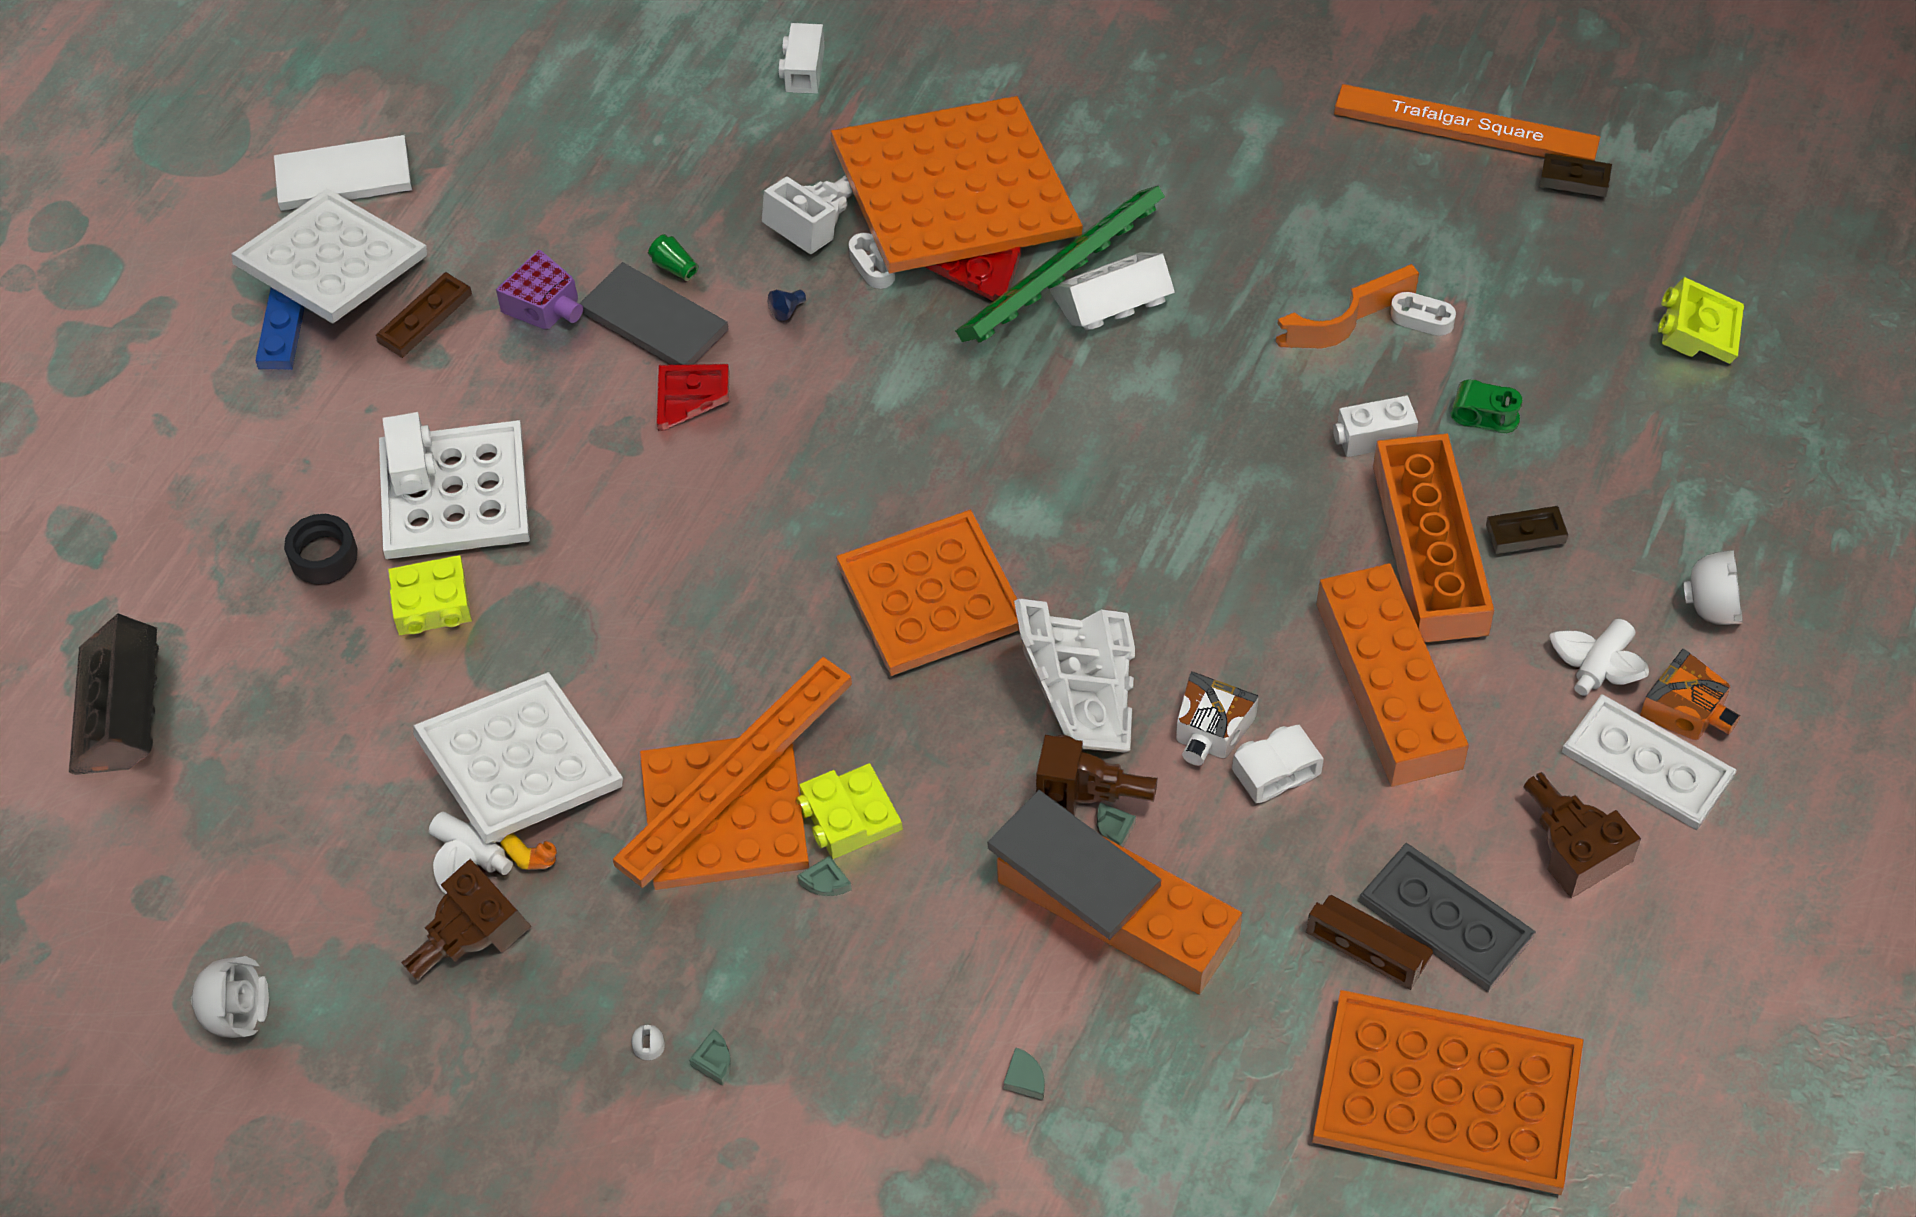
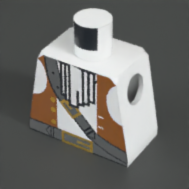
(1213, 718)

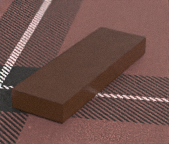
(423, 314)

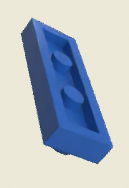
(279, 332)

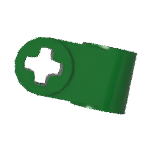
(1483, 404)

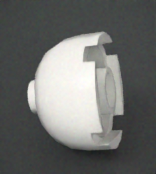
(1715, 589)
(230, 997)

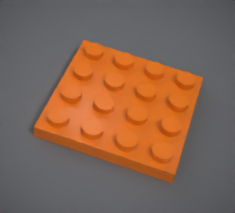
(930, 592)
(749, 838)

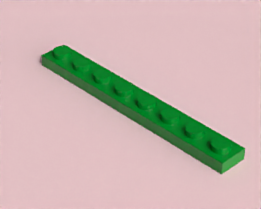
(1052, 271)

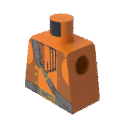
(1689, 699)

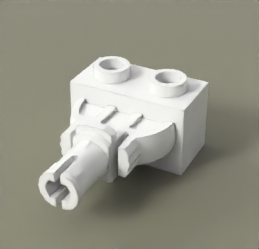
(805, 212)

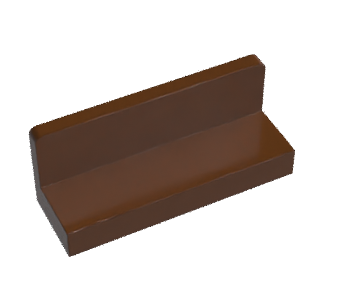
(1368, 941)

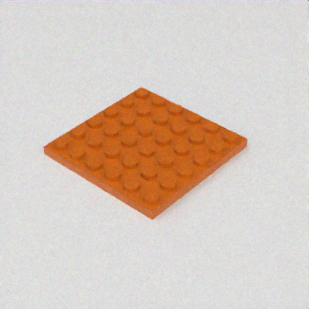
(954, 184)

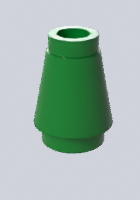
(671, 256)

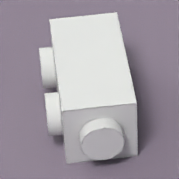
(803, 58)
(1365, 424)
(407, 453)

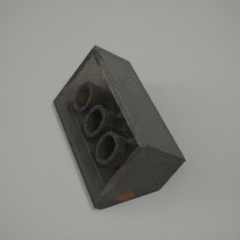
(114, 697)

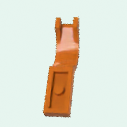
(1363, 301)

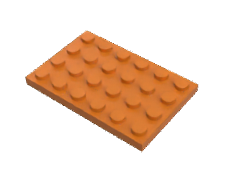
(1449, 1092)

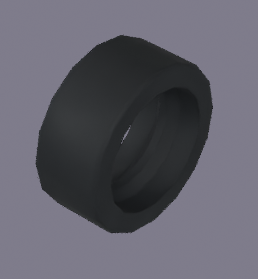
(312, 528)

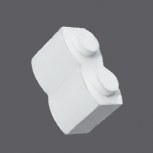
(1277, 763)

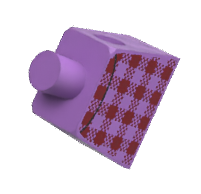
(540, 293)

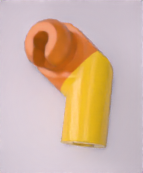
(529, 858)

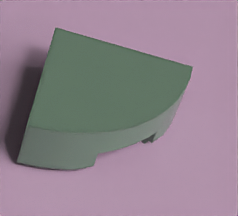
(1114, 824)
(825, 879)
(713, 1058)
(1025, 1075)

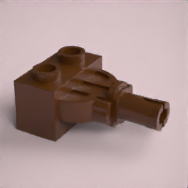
(1076, 777)
(1581, 838)
(467, 921)

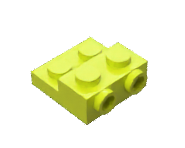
(1701, 321)
(429, 595)
(848, 810)

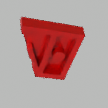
(689, 391)

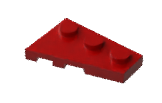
(984, 274)

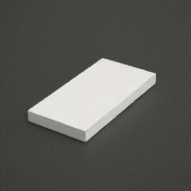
(346, 169)
(1649, 761)

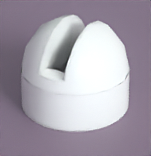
(657, 1042)

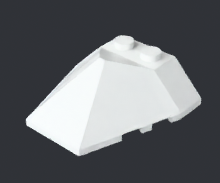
(1082, 671)

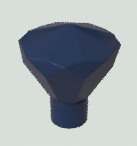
(783, 303)

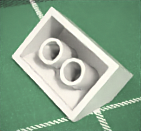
(1114, 289)

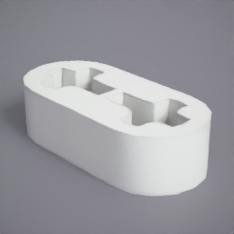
(866, 263)
(1423, 313)

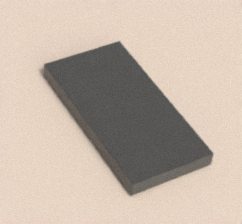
(653, 316)
(1074, 864)
(1447, 916)

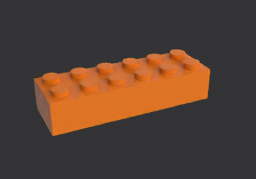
(1433, 537)
(1391, 675)
(1174, 932)

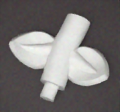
(1600, 657)
(462, 844)

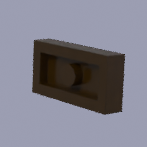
(1575, 175)
(1526, 529)

